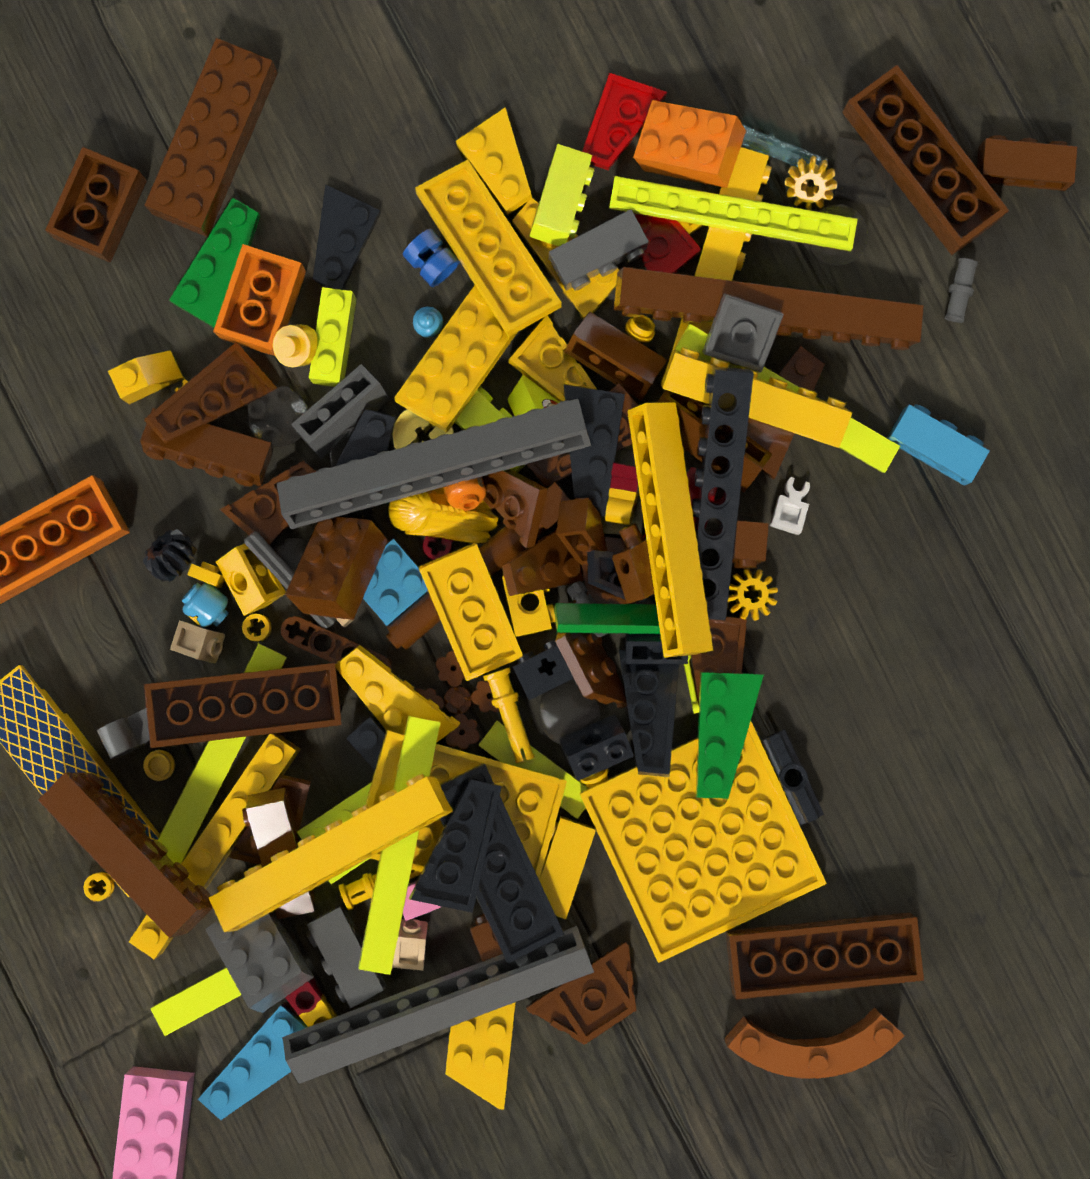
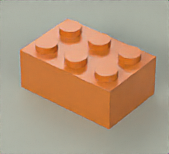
(689, 143)
(259, 299)

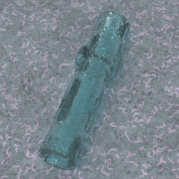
(777, 148)

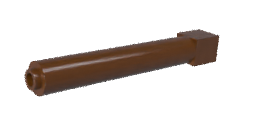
(495, 552)

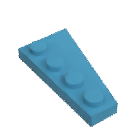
(254, 1067)

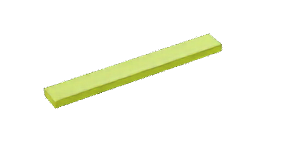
(733, 213)
(858, 438)
(208, 775)
(397, 860)

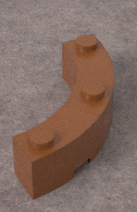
(818, 1056)

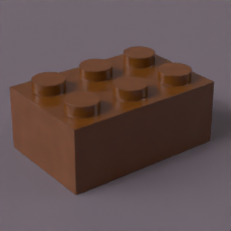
(96, 204)
(337, 567)

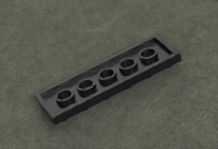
(508, 883)

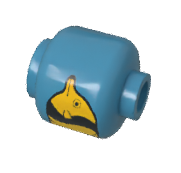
(205, 605)

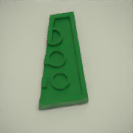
(209, 275)

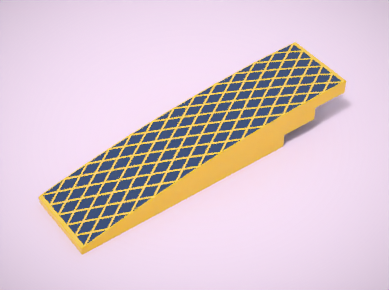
(50, 743)

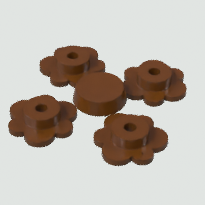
(458, 701)

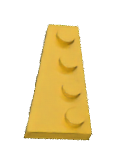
(584, 299)

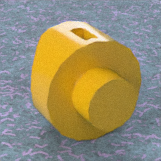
(295, 345)

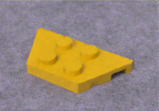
(481, 1054)

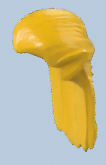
(434, 517)

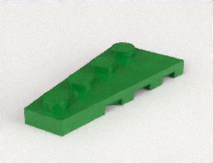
(723, 723)

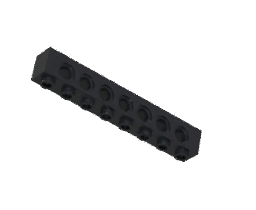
(738, 383)

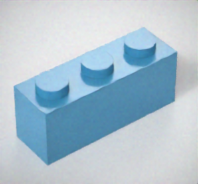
(938, 444)

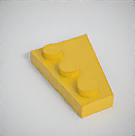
(497, 161)

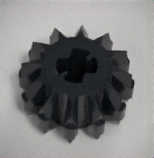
(169, 555)

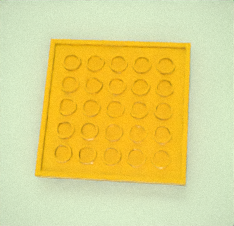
(702, 861)

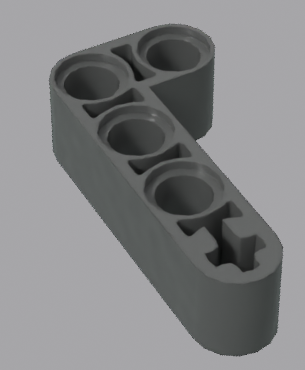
(125, 734)

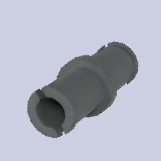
(961, 290)

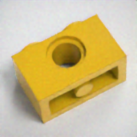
(249, 580)
(533, 621)

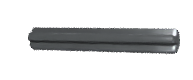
(278, 568)

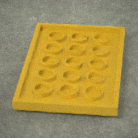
(527, 795)

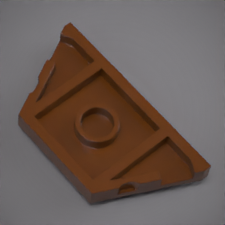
(591, 667)
(593, 1001)

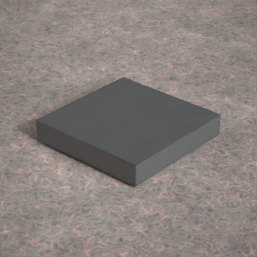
(742, 332)

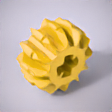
(799, 185)
(756, 585)

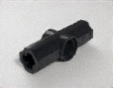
(801, 795)

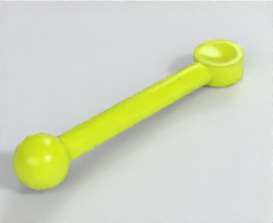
(695, 707)

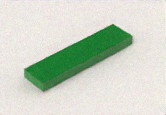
(606, 618)

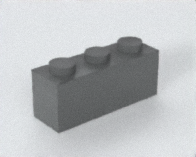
(599, 251)
(340, 410)
(341, 951)

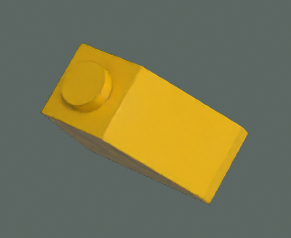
(145, 375)

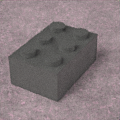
(261, 960)

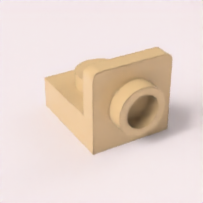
(197, 642)
(411, 945)

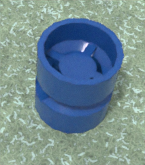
(437, 266)

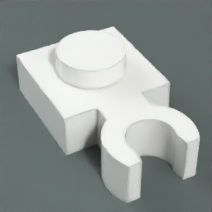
(790, 511)

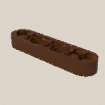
(337, 647)

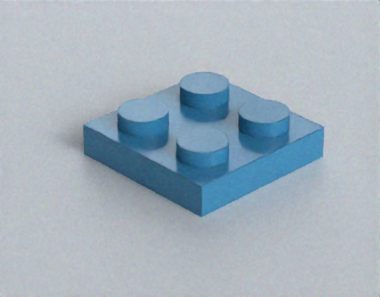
(394, 584)

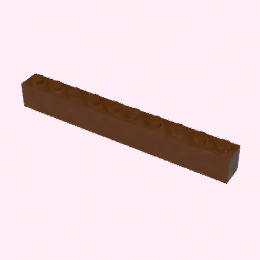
(804, 311)

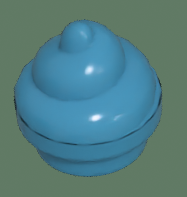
(428, 322)

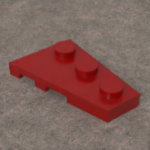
(618, 118)
(668, 244)

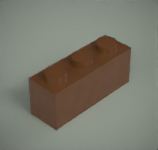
(1027, 163)
(615, 355)

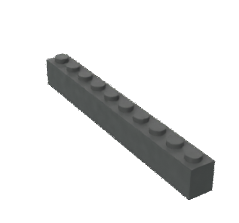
(433, 464)
(434, 1007)

